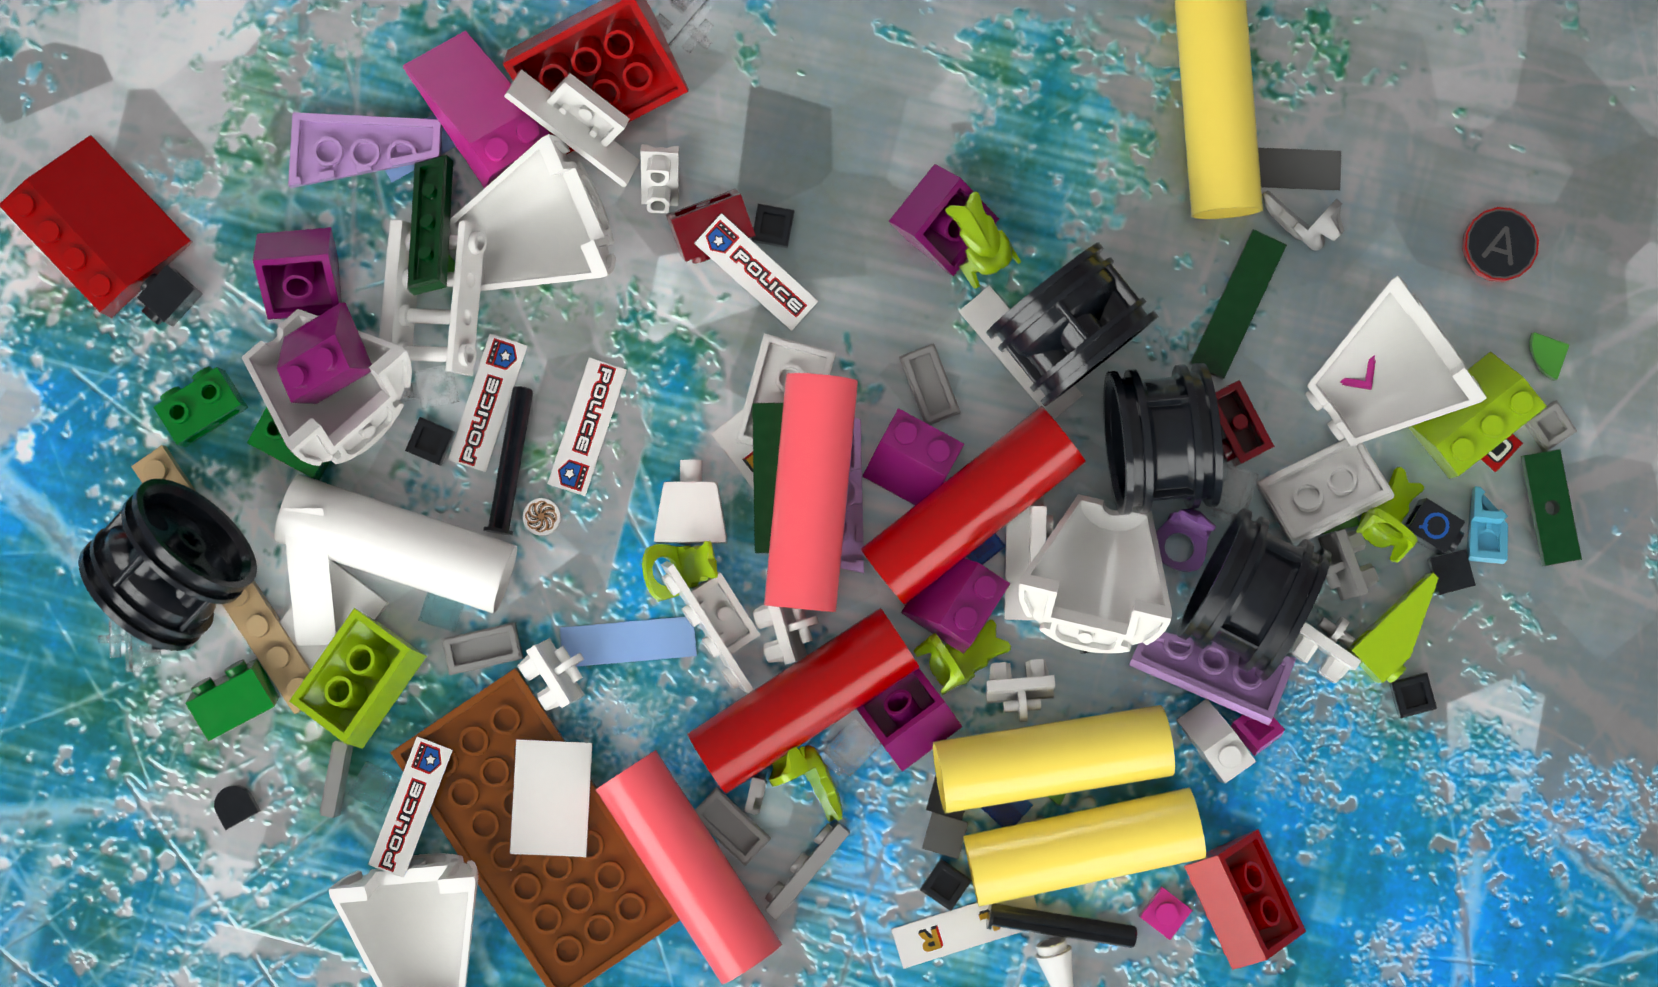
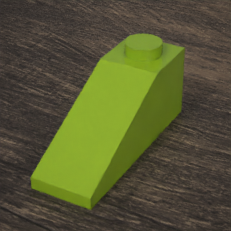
(1393, 635)

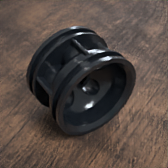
(1071, 323)
(167, 564)

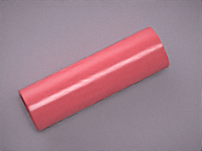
(811, 492)
(689, 867)

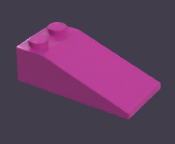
(470, 103)

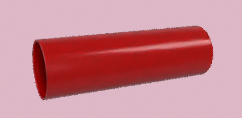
(973, 505)
(802, 700)

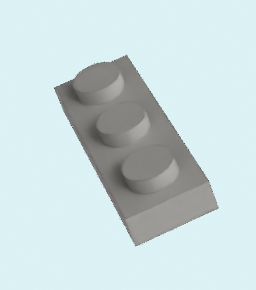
(805, 869)

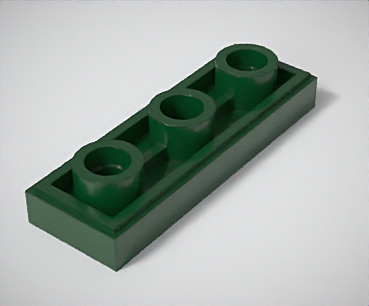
(1555, 532)

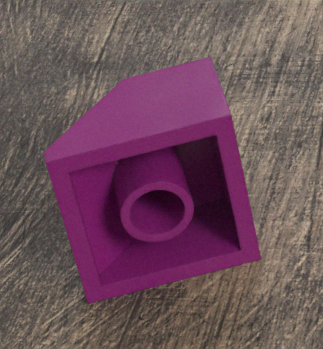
(926, 223)
(297, 271)
(322, 357)
(912, 458)
(958, 603)
(909, 718)

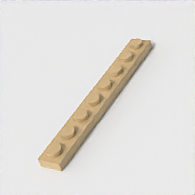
(251, 609)

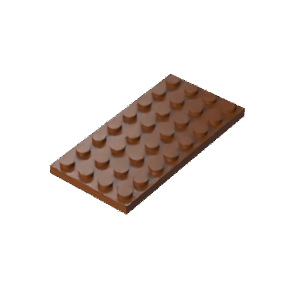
(562, 911)

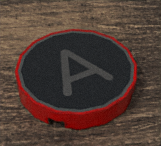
(1500, 244)

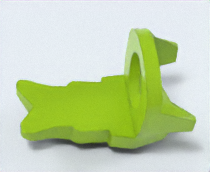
(987, 247)
(1383, 523)
(692, 563)
(956, 668)
(809, 762)

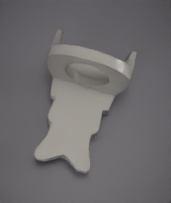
(1327, 225)

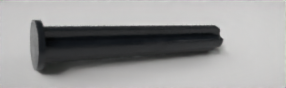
(510, 461)
(1061, 925)

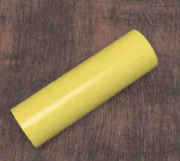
(1218, 108)
(1053, 758)
(1085, 846)

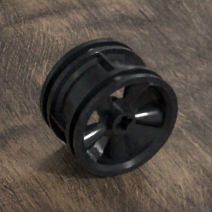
(1163, 438)
(1255, 594)

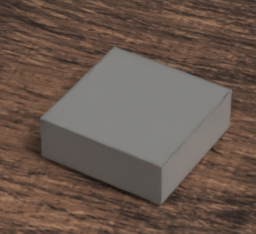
(1550, 426)

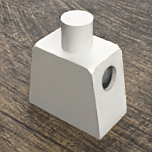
(690, 509)

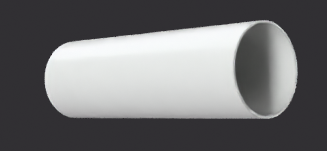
(398, 543)

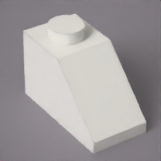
(1215, 741)

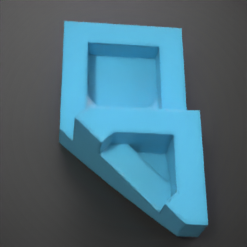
(1486, 530)

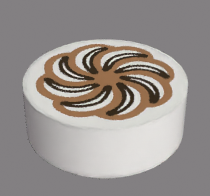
(542, 517)

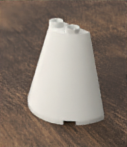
(541, 221)
(1414, 372)
(348, 419)
(1098, 580)
(414, 926)

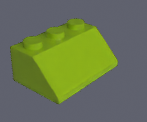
(1472, 432)
(357, 679)

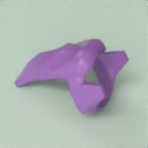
(1193, 525)

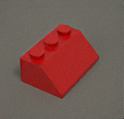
(1245, 900)

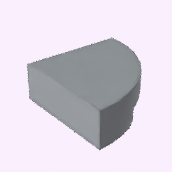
(755, 795)

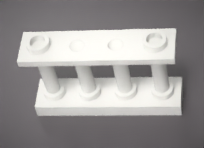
(399, 305)

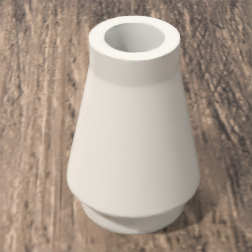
(1056, 961)

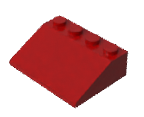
(610, 49)
(95, 225)

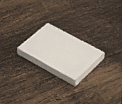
(774, 361)
(1324, 490)
(346, 595)
(551, 798)

